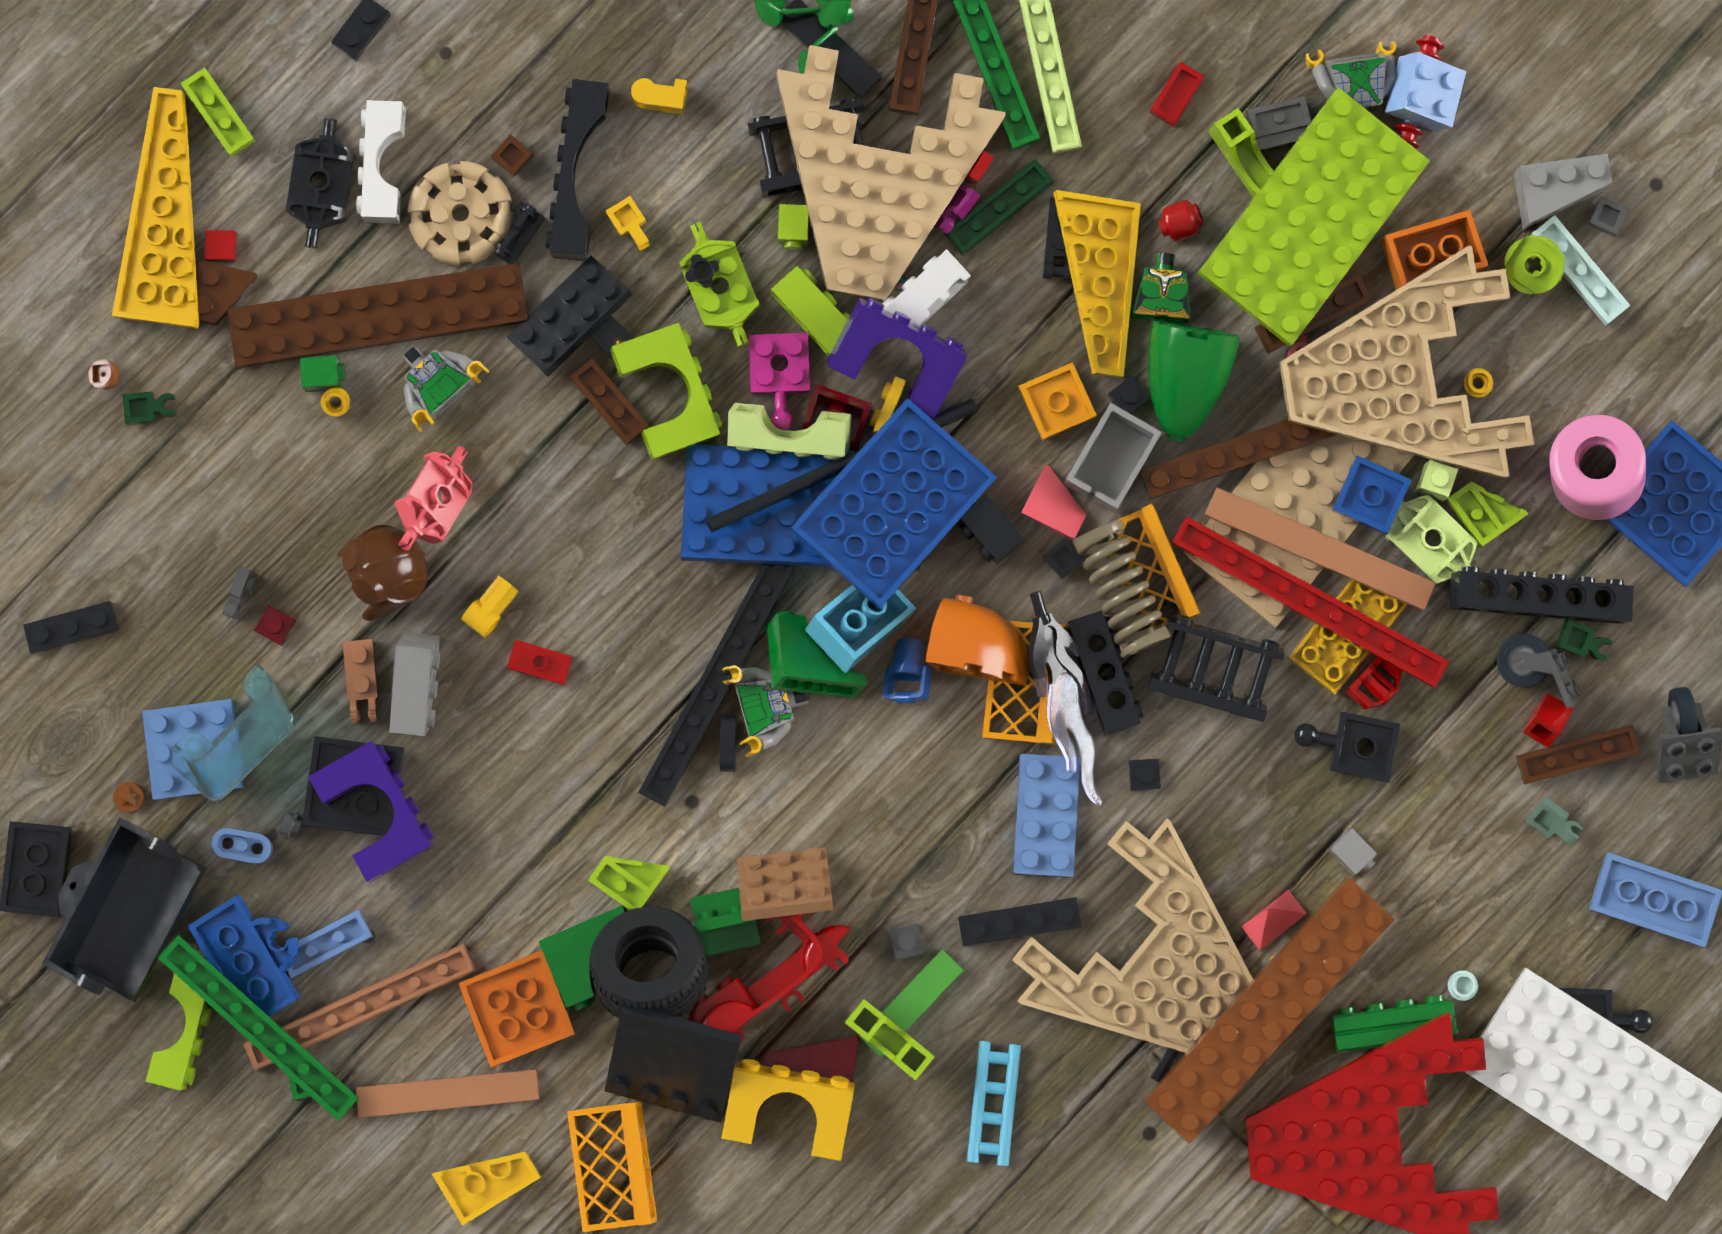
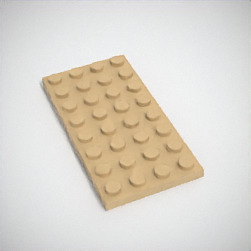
(1304, 489)

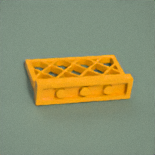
(1167, 560)
(1043, 734)
(637, 1160)

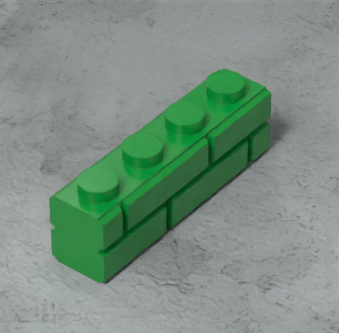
(1380, 1024)

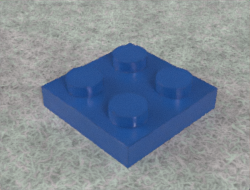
(1371, 495)

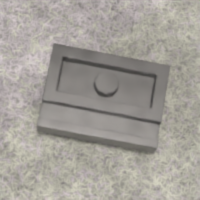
(1279, 123)

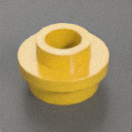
(1486, 379)
(335, 410)

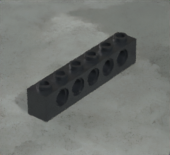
(1466, 596)

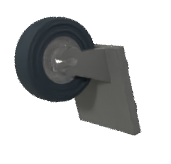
(1527, 661)
(1689, 746)

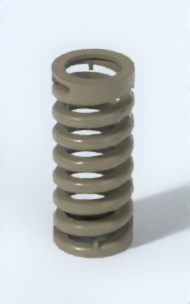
(1086, 546)

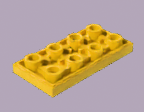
(1332, 658)

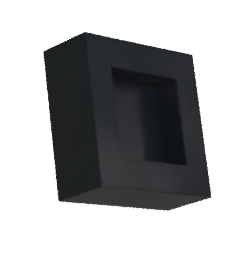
(1129, 395)
(1063, 558)
(1144, 774)

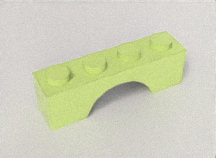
(752, 428)

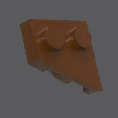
(219, 289)

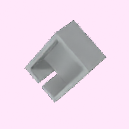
(1112, 457)

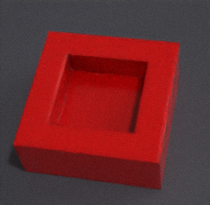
(979, 168)
(220, 245)

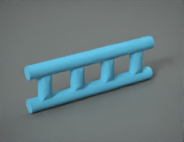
(981, 1117)

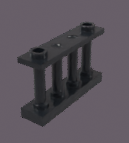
(774, 181)
(1222, 697)

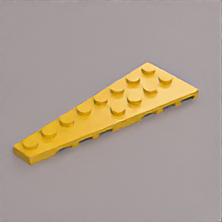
(159, 251)

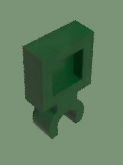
(143, 407)
(1579, 640)

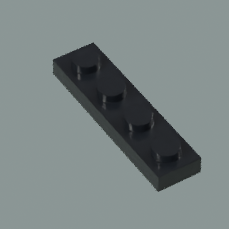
(1019, 921)

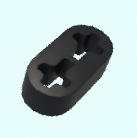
(728, 743)

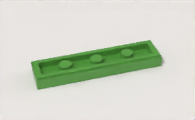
(921, 992)

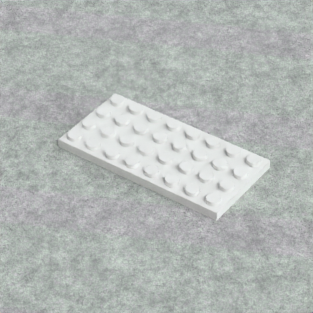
(1597, 1084)

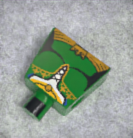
(1163, 293)

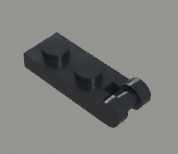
(1055, 247)

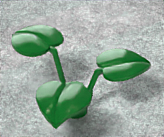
(830, 15)

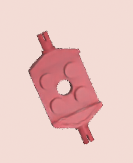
(421, 509)

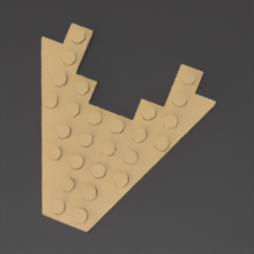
(870, 202)
(1377, 375)
(1177, 975)

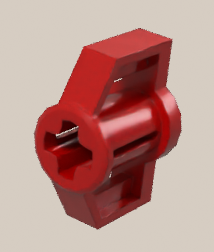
(1375, 684)

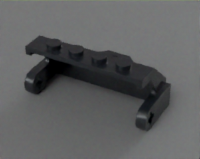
(121, 911)

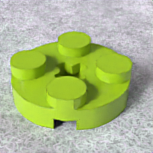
(1538, 281)

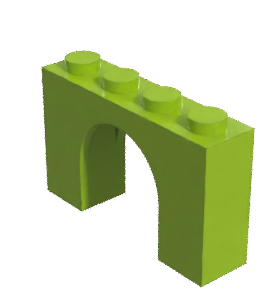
(670, 349)

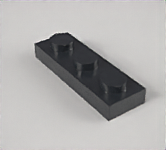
(71, 627)

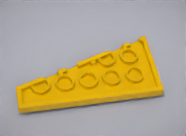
(1101, 257)

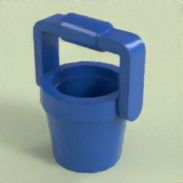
(908, 666)

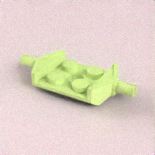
(1409, 532)

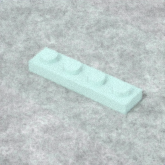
(1585, 274)

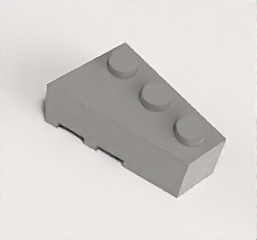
(1559, 184)

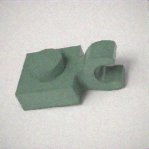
(1552, 819)

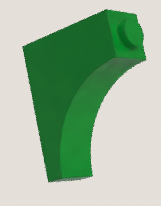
(801, 665)
(569, 958)

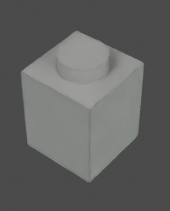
(1352, 852)

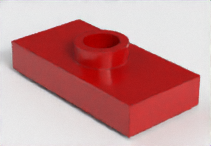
(540, 662)

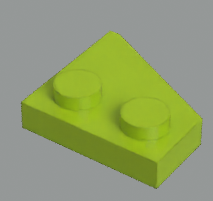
(1484, 513)
(628, 880)

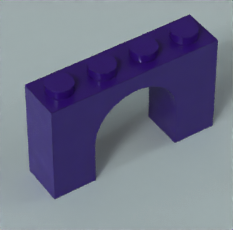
(872, 324)
(369, 768)

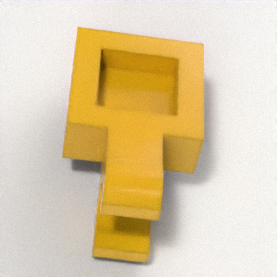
(628, 220)

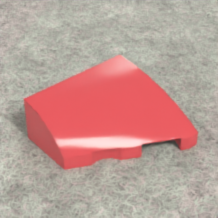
(1054, 506)

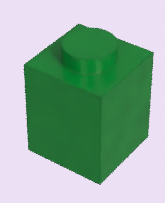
(321, 373)

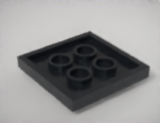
(360, 810)

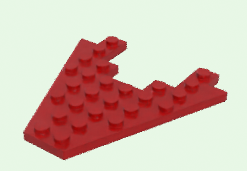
(1343, 1136)

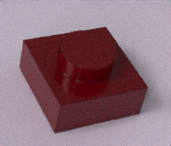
(275, 625)

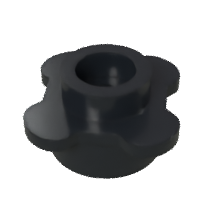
(700, 263)

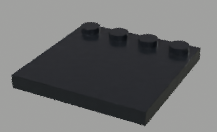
(672, 1063)

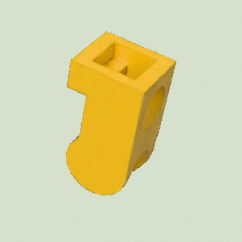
(660, 97)

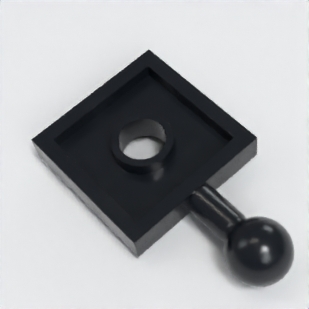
(1345, 754)
(1601, 1002)

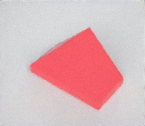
(1273, 920)

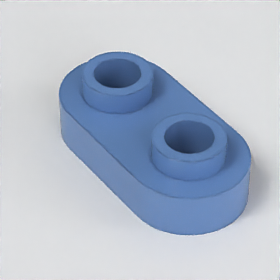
(243, 845)

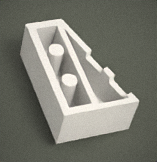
(930, 290)

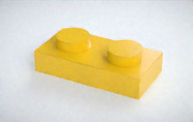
(891, 395)

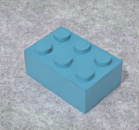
(855, 627)

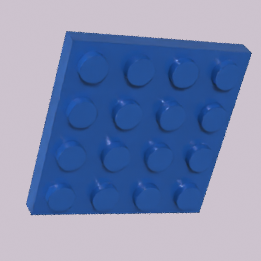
(1680, 506)

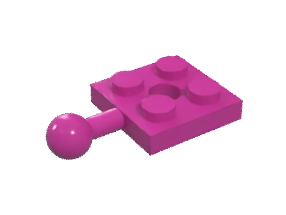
(792, 380)

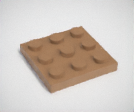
(784, 884)

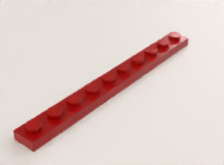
(1310, 602)

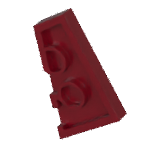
(825, 1058)

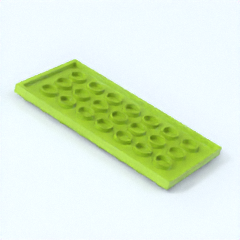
(1313, 217)

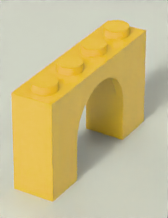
(756, 1083)

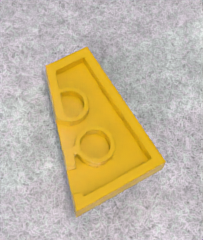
(484, 1184)

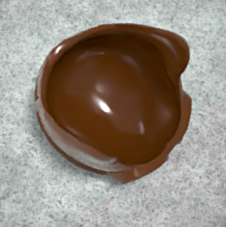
(383, 571)

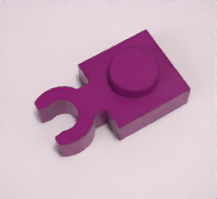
(958, 207)

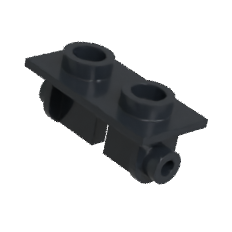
(524, 226)

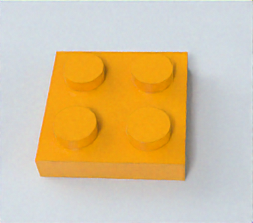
(1057, 401)

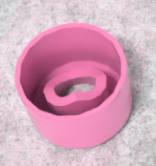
(1594, 497)

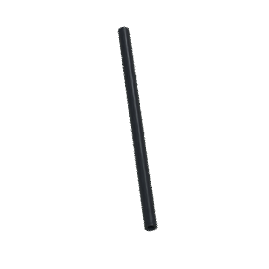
(817, 476)

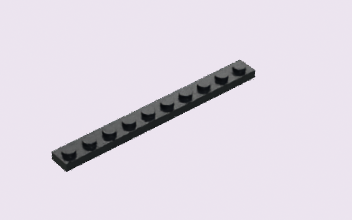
(710, 689)

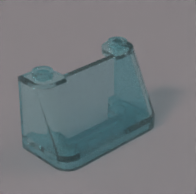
(223, 763)

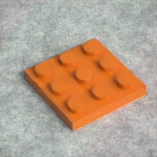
(516, 1008)

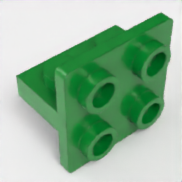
(721, 923)

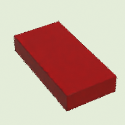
(1176, 94)

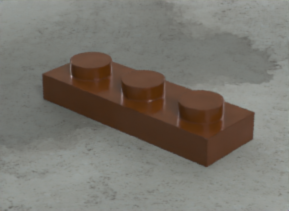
(609, 401)

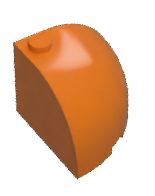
(976, 643)

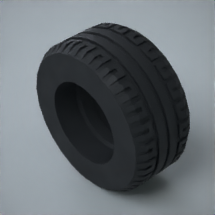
(644, 931)

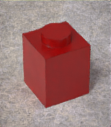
(1547, 720)

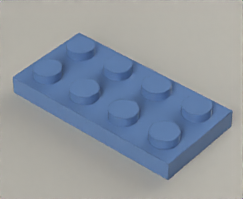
(1046, 816)
(1655, 900)

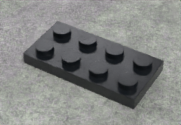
(569, 315)

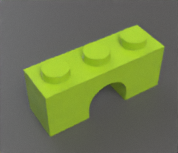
(889, 1039)

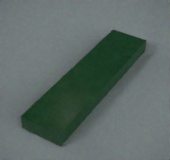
(999, 207)

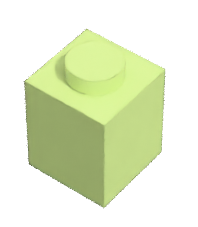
(1436, 480)

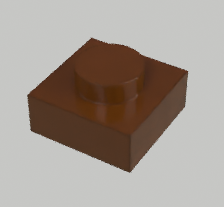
(512, 155)

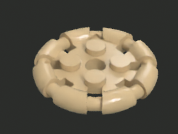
(454, 196)

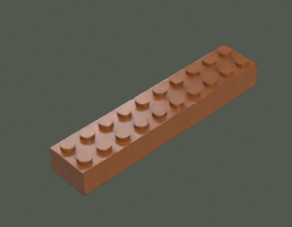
(1268, 1010)

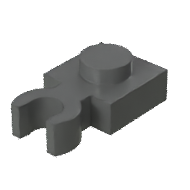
(242, 586)

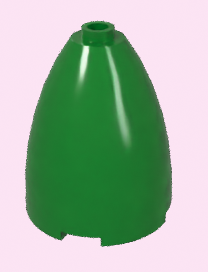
(1187, 374)

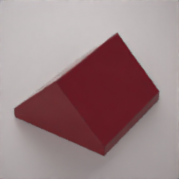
(833, 401)

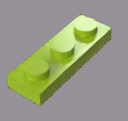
(217, 112)

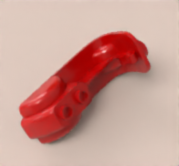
(737, 1005)

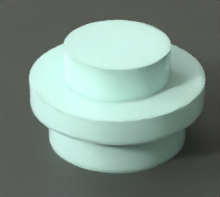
(1462, 985)

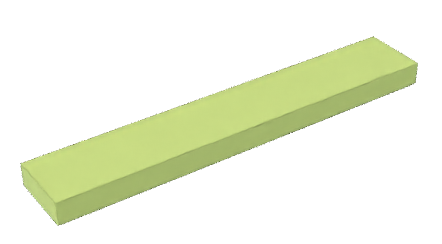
(1050, 75)

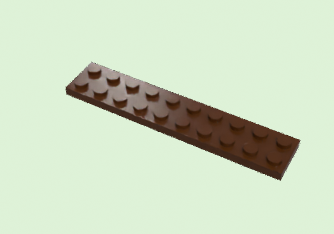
(377, 315)

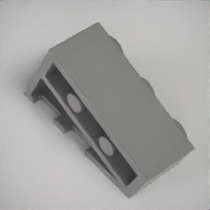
(414, 684)

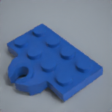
(248, 953)

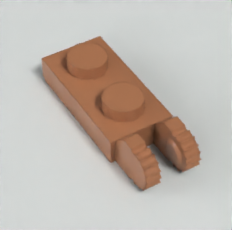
(361, 677)

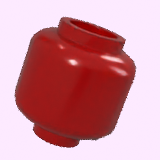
(1181, 221)

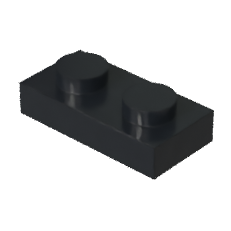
(360, 28)

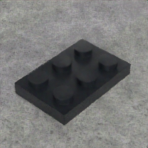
(34, 868)

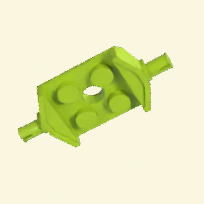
(738, 302)

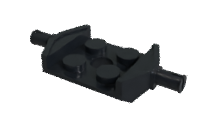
(324, 205)

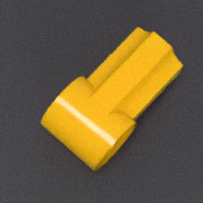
(485, 612)

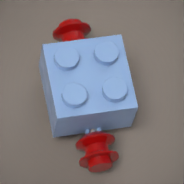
(1424, 91)

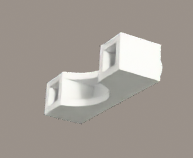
(383, 125)

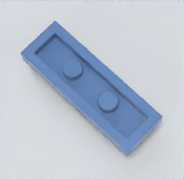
(330, 942)

